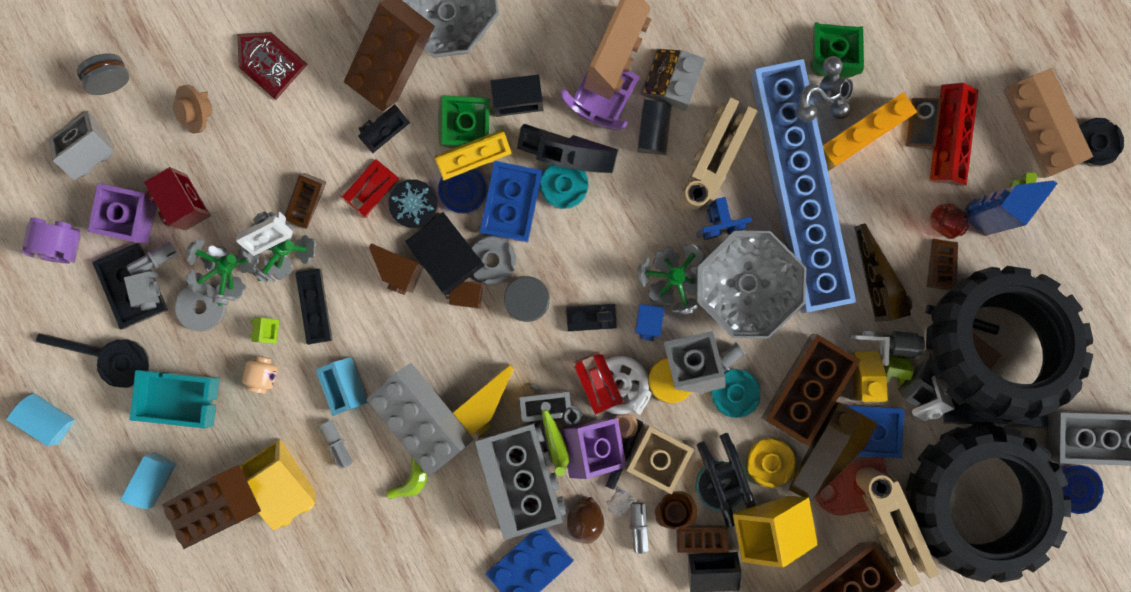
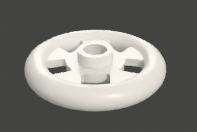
(637, 373)

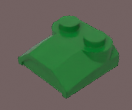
(838, 41)
(462, 120)

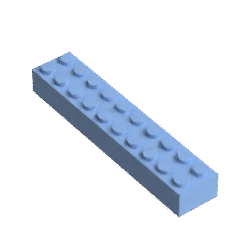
(802, 185)

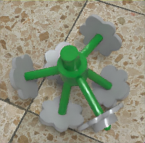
(217, 261)
(279, 264)
(685, 281)

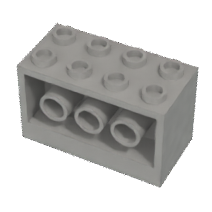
(508, 491)

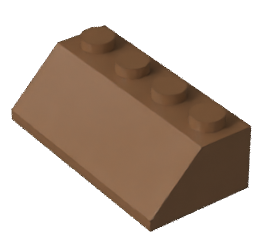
(616, 47)
(1048, 123)

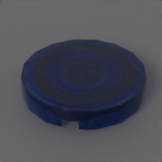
(463, 192)
(1083, 487)

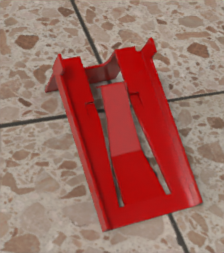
(378, 177)
(603, 395)

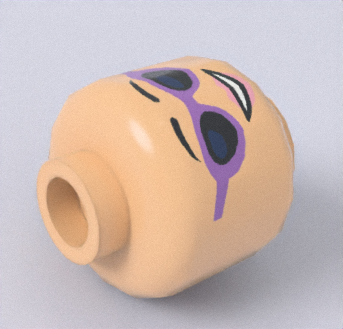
(259, 374)

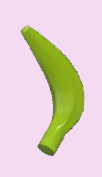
(556, 444)
(412, 486)

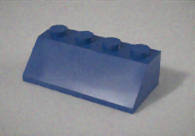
(1008, 207)

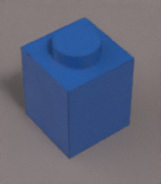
(649, 322)

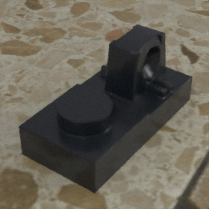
(383, 129)
(591, 317)

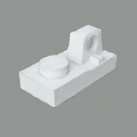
(265, 234)

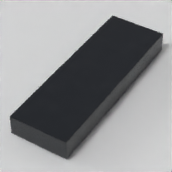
(314, 306)

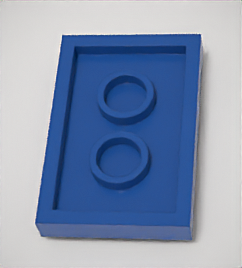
(511, 201)
(888, 435)
(530, 564)

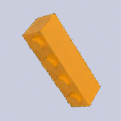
(868, 130)

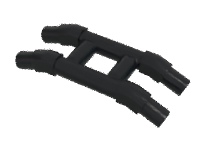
(716, 471)

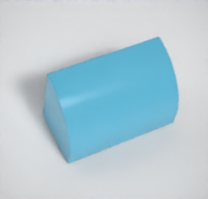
(341, 386)
(41, 420)
(148, 481)

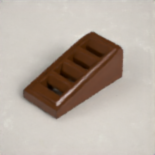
(296, 196)
(933, 272)
(702, 548)

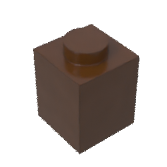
(466, 295)

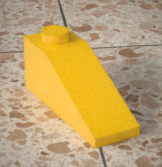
(482, 406)

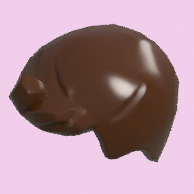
(676, 510)
(585, 521)

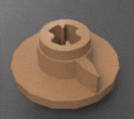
(192, 108)

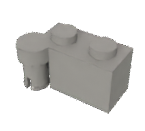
(556, 403)

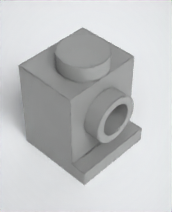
(143, 290)

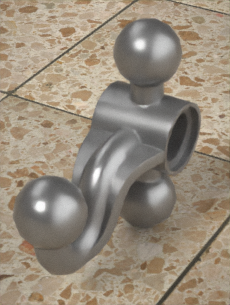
(830, 89)

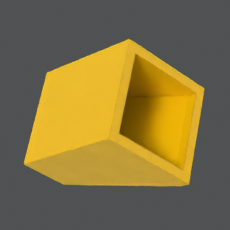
(278, 485)
(776, 531)

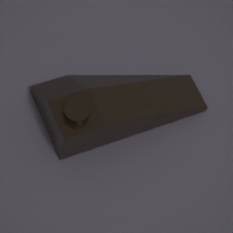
(884, 288)
(832, 449)

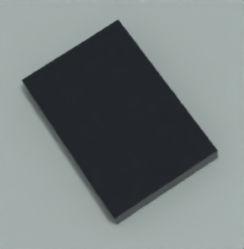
(444, 253)
(111, 274)

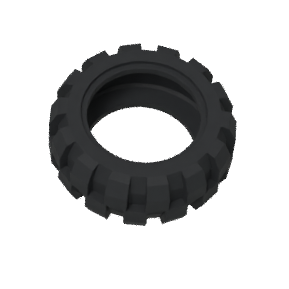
(1049, 314)
(1040, 514)

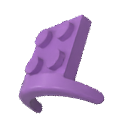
(598, 108)

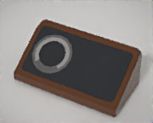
(924, 123)

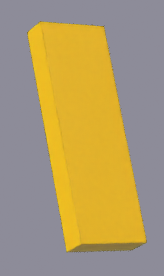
(472, 154)

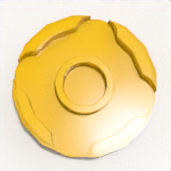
(770, 462)

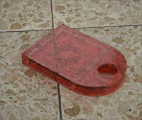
(846, 493)

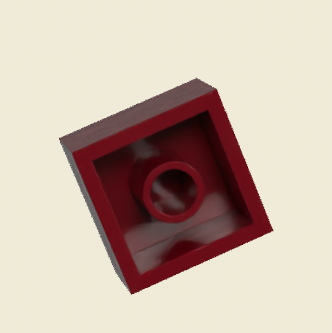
(176, 199)

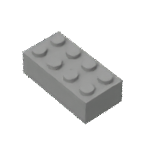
(419, 419)
(1089, 438)

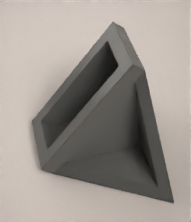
(920, 387)

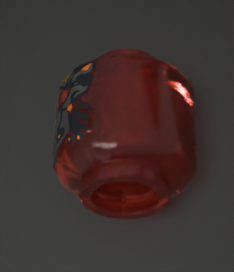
(949, 220)

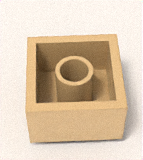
(659, 459)

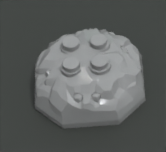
(456, 22)
(751, 284)

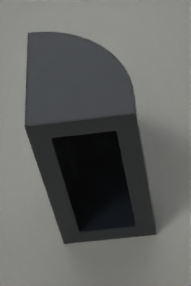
(517, 95)
(654, 127)
(714, 572)

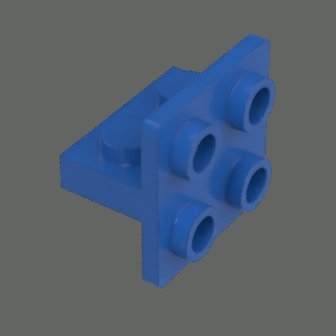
(720, 217)

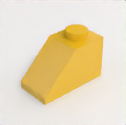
(870, 377)

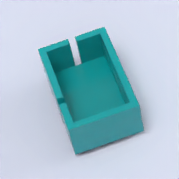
(174, 398)

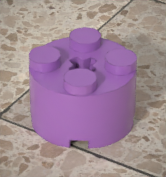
(51, 242)

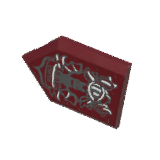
(268, 61)

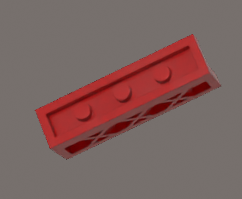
(952, 133)

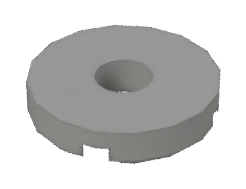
(506, 264)
(190, 318)

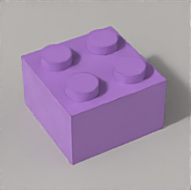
(122, 214)
(594, 448)

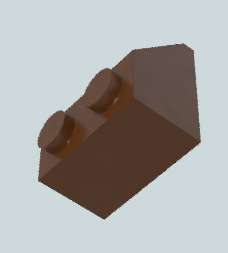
(396, 270)

